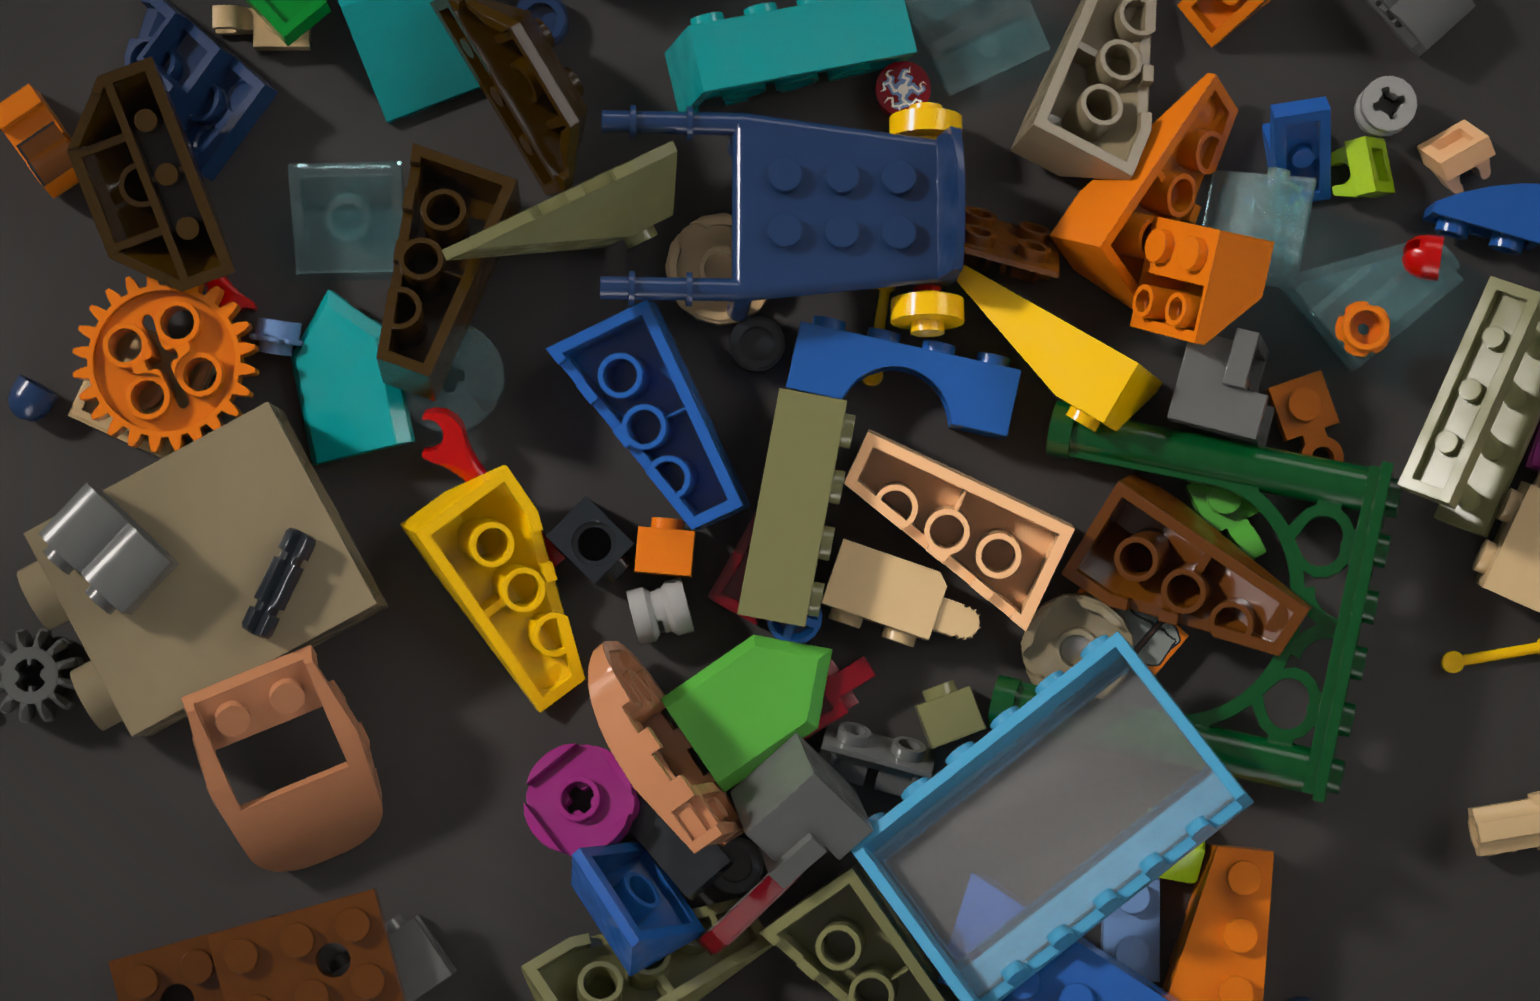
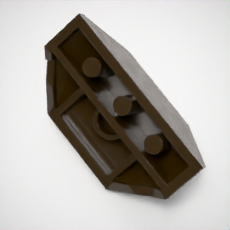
(523, 83)
(147, 181)

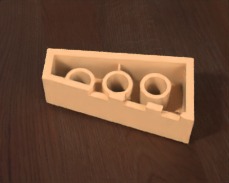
(972, 528)

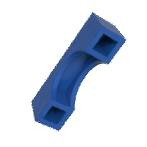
(973, 392)

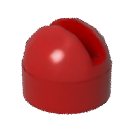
(1423, 256)

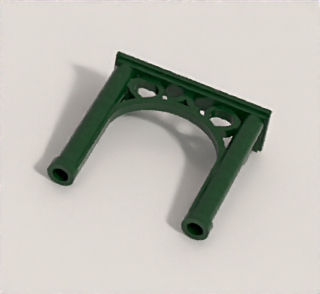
(1247, 472)

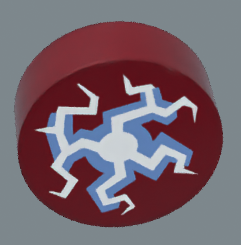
(901, 86)

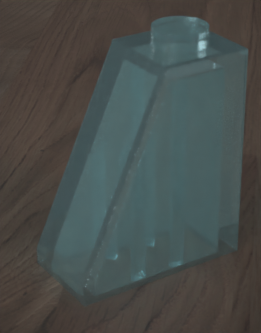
(1373, 278)

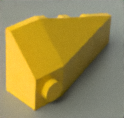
(1075, 366)

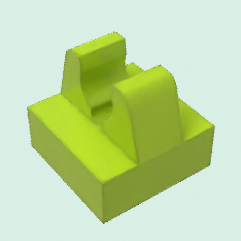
(1368, 168)

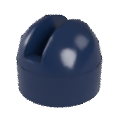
(30, 399)

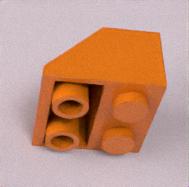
(1197, 279)

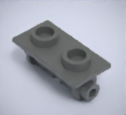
(854, 749)

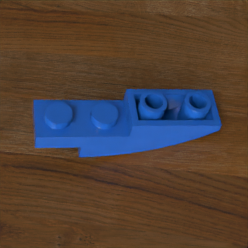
(1498, 213)

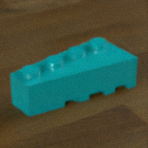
(785, 48)

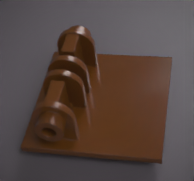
(1021, 246)

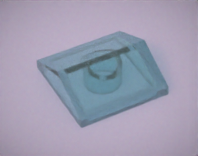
(346, 215)

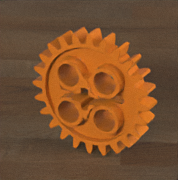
(120, 383)

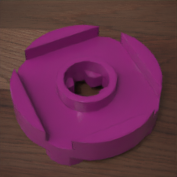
(548, 796)

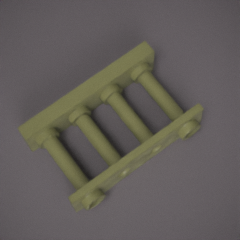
(1482, 412)

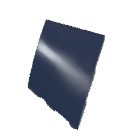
(207, 82)

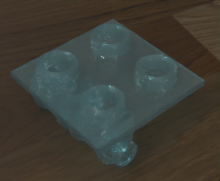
(1265, 208)

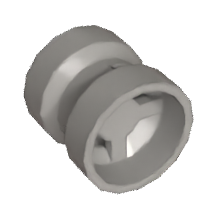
(660, 611)

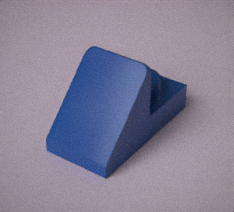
(1301, 141)

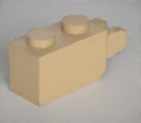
(1513, 558)
(894, 595)

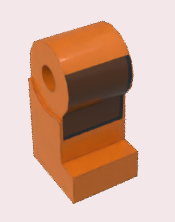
(38, 139)

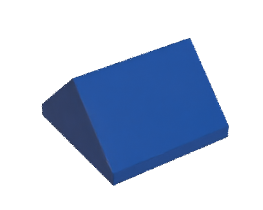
(633, 903)

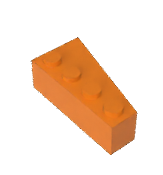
(1225, 928)

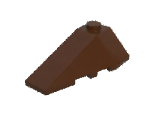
(1173, 565)

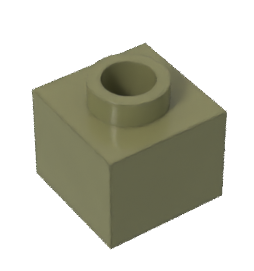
(948, 714)

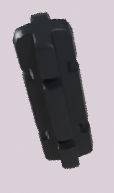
(278, 583)

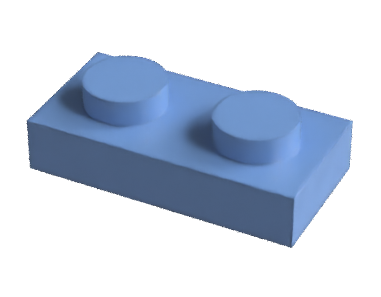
(1133, 933)

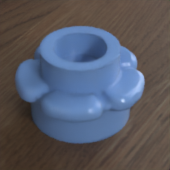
(277, 336)

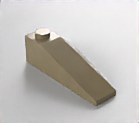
(1095, 94)

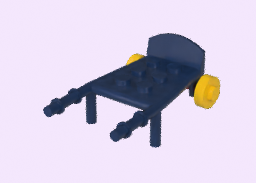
(827, 211)

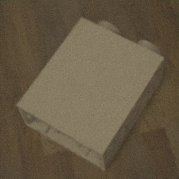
(221, 517)

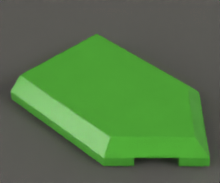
(750, 704)

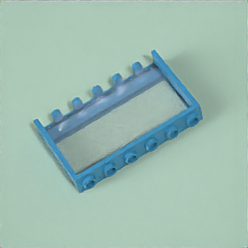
(1048, 822)

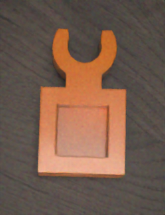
(1304, 412)

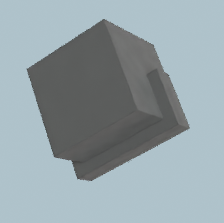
(1221, 388)
(798, 808)

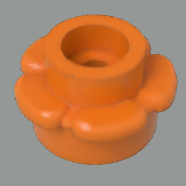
(1378, 329)

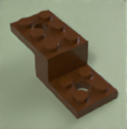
(274, 959)

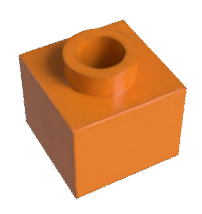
(665, 548)

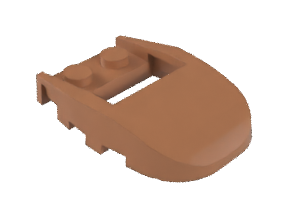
(654, 752)
(307, 818)

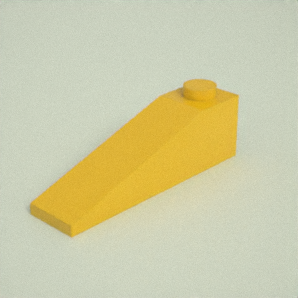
(495, 565)

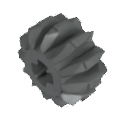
(55, 674)

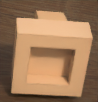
(1457, 151)

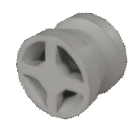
(1374, 112)

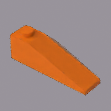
(1111, 218)

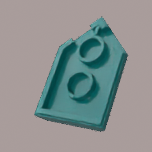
(341, 386)

